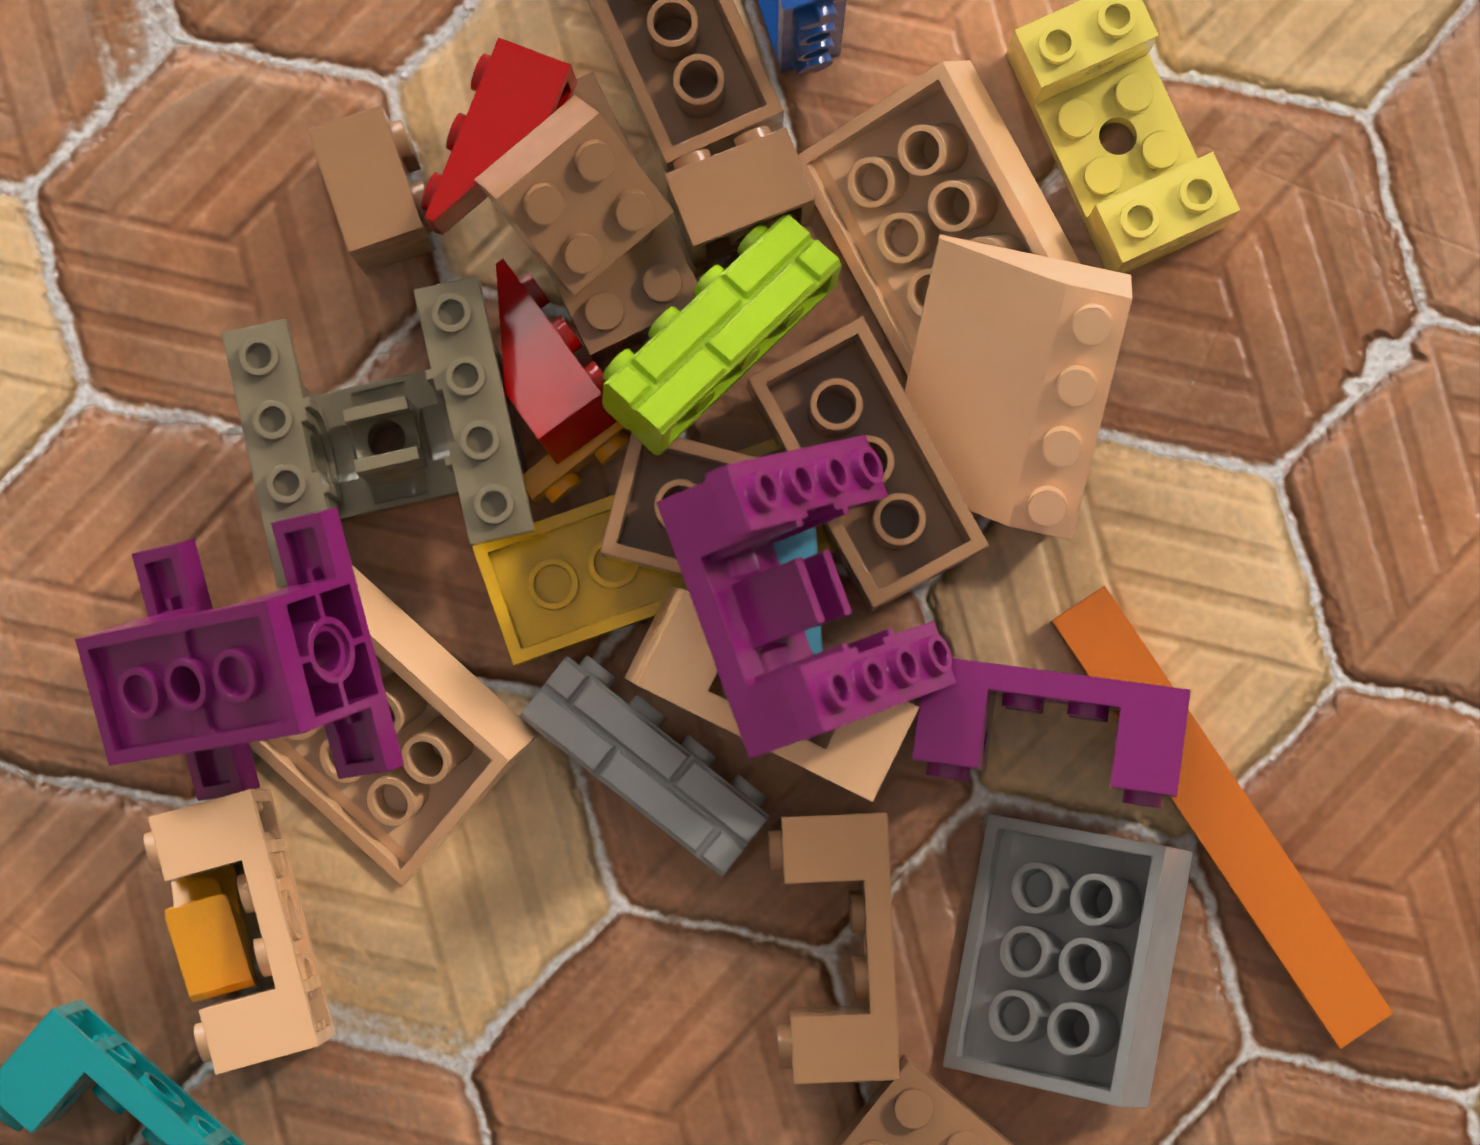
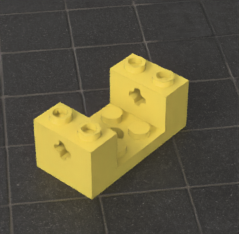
(1095, 70)

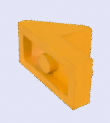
(210, 934)

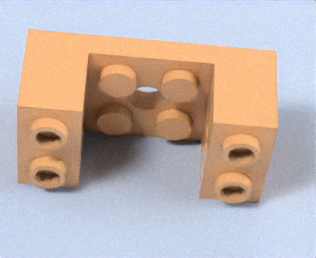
(680, 669)
(295, 1010)

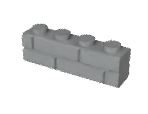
(645, 765)

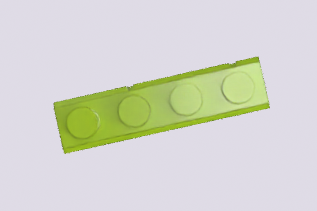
(720, 333)

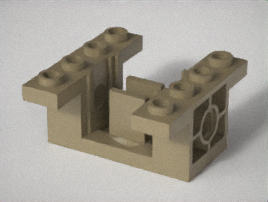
(320, 447)

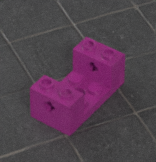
(1151, 730)

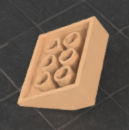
(922, 169)
(1017, 377)
(451, 738)

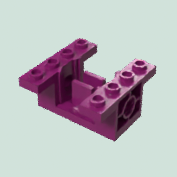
(760, 609)
(244, 670)

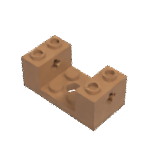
(844, 1040)

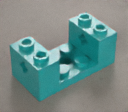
(79, 1047)

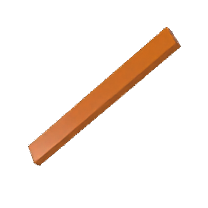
(1237, 838)

